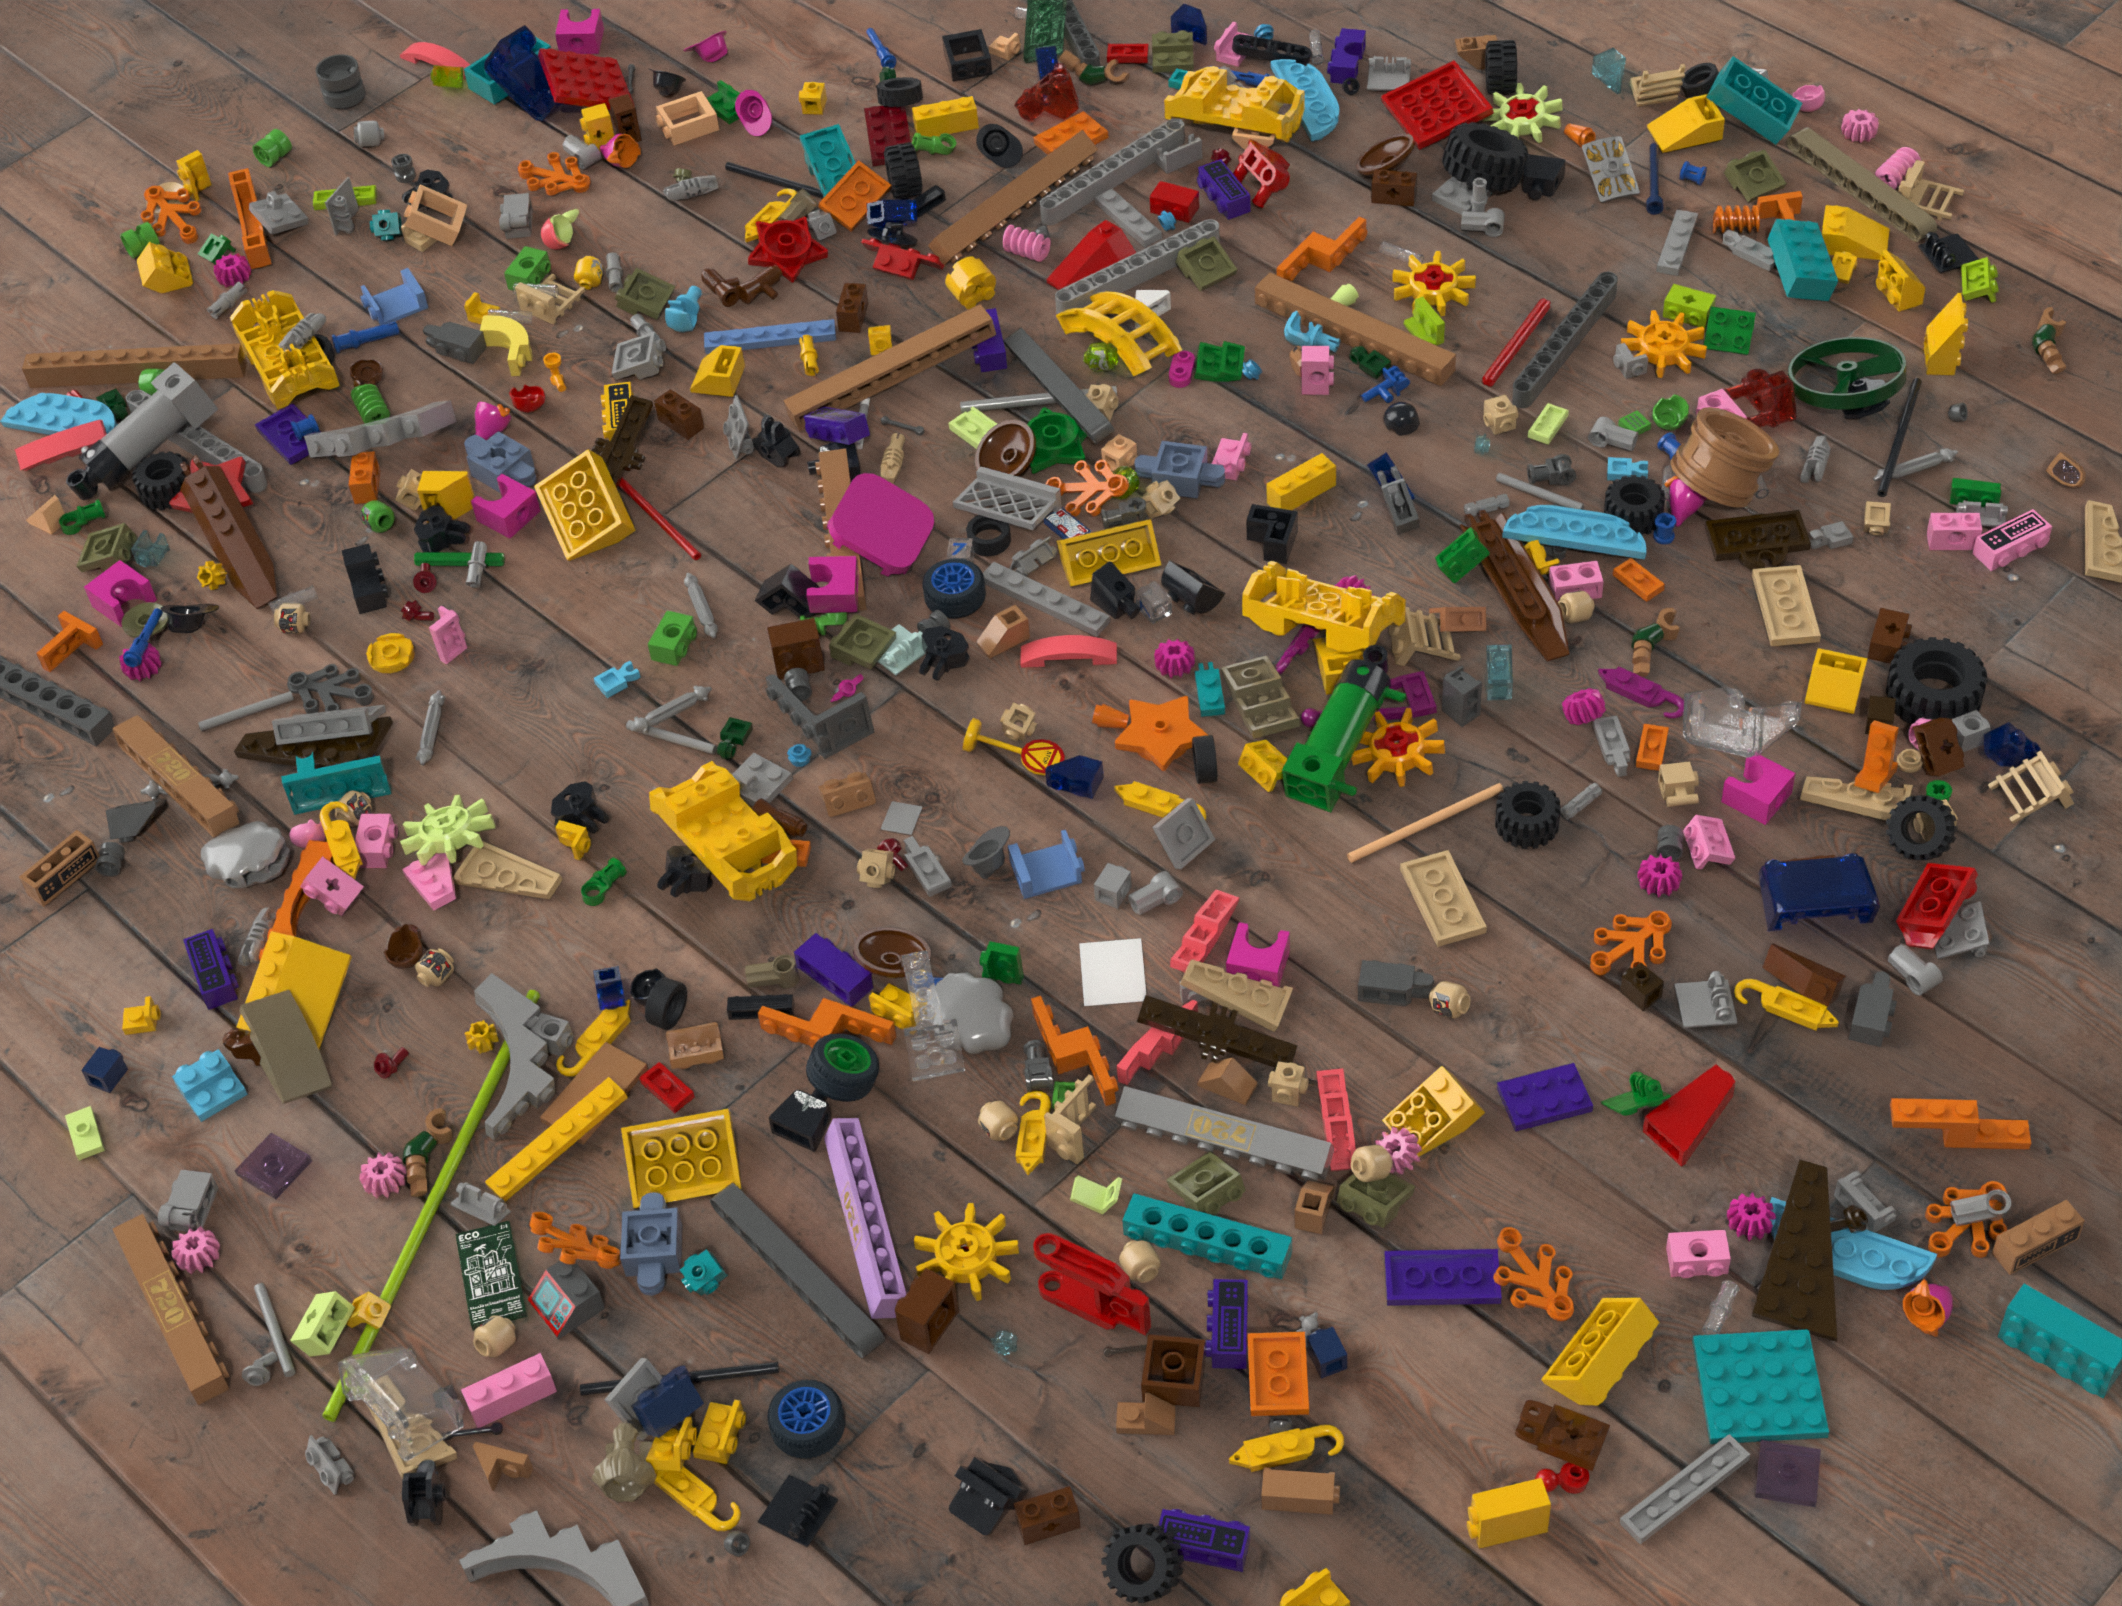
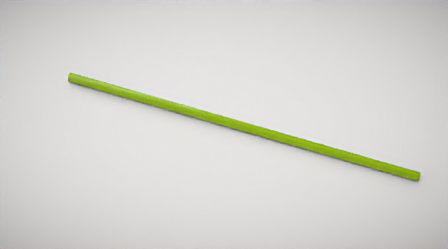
(430, 1208)

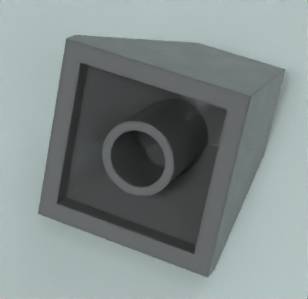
(131, 819)

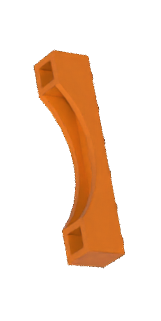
(252, 230)
(294, 896)

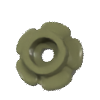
(682, 174)

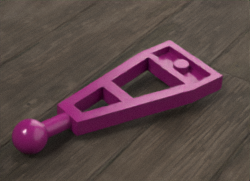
(1417, 696)

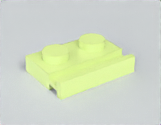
(971, 426)

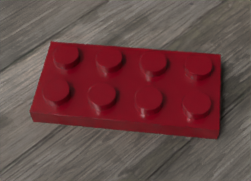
(885, 128)

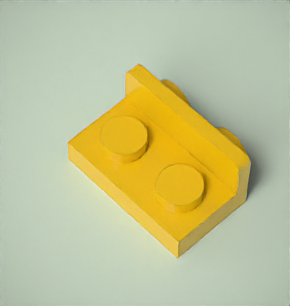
(193, 174)
(1263, 763)
(893, 1005)
(719, 1432)
(673, 1447)
(1316, 1591)

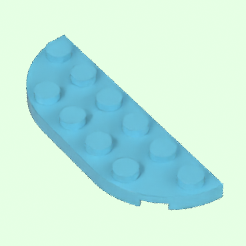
(1321, 106)
(55, 413)
(1576, 530)
(1871, 1257)

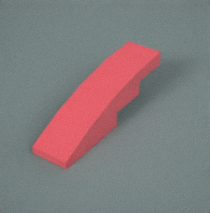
(59, 445)
(1206, 930)
(1148, 1049)
(1336, 1117)

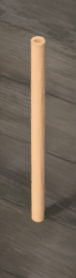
(1425, 822)

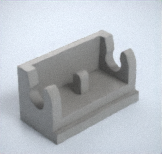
(1180, 156)
(1853, 1192)

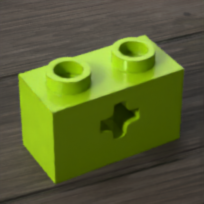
(1691, 302)

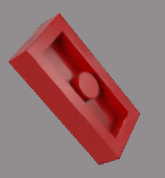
(1128, 53)
(667, 1087)

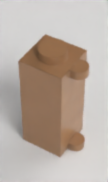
(1299, 1491)

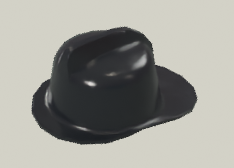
(667, 82)
(999, 145)
(187, 618)

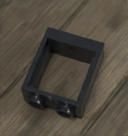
(966, 43)

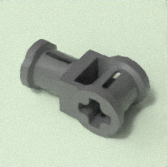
(1553, 471)
(1125, 513)
(1037, 1071)

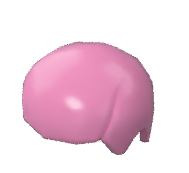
(1810, 96)
(303, 833)

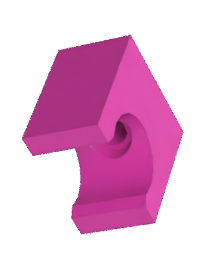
(581, 36)
(510, 512)
(843, 581)
(116, 587)
(1767, 792)
(1258, 962)

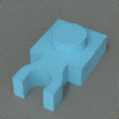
(1624, 467)
(615, 680)

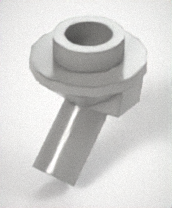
(257, 1373)

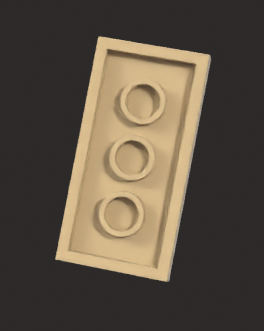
(1786, 605)
(1443, 898)

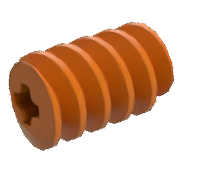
(1736, 218)

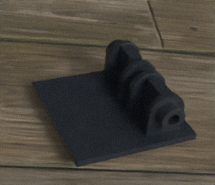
(1947, 252)
(798, 1510)

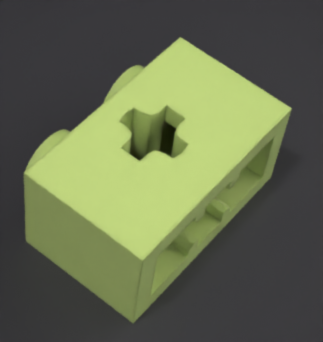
(322, 1324)

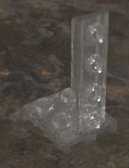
(932, 1043)

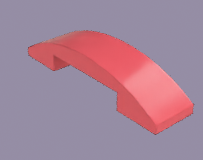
(433, 55)
(1068, 647)

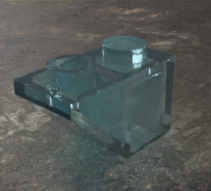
(1610, 69)
(1499, 672)

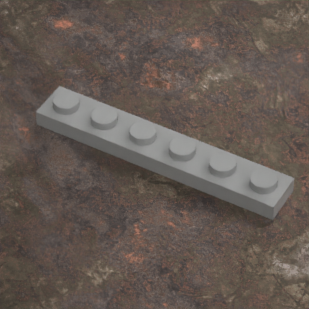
(1046, 599)

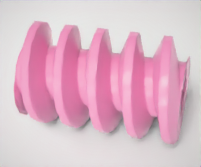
(1896, 167)
(1026, 243)

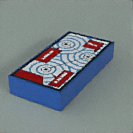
(1065, 524)

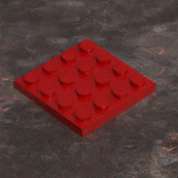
(582, 78)
(1436, 104)

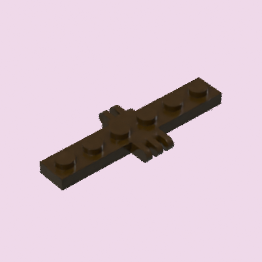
(620, 452)
(1215, 1032)

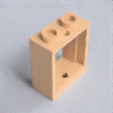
(690, 128)
(430, 226)

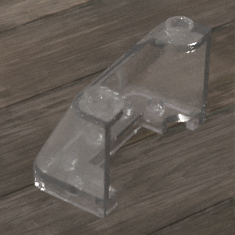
(1720, 723)
(402, 1397)

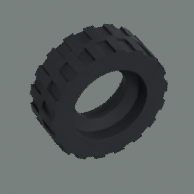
(899, 91)

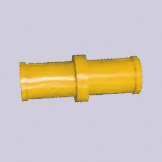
(808, 355)

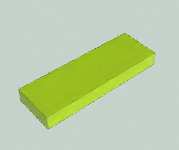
(364, 196)

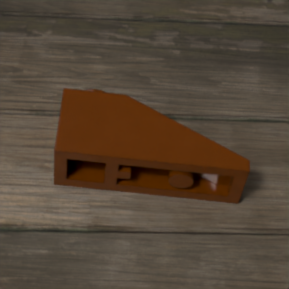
(1804, 975)

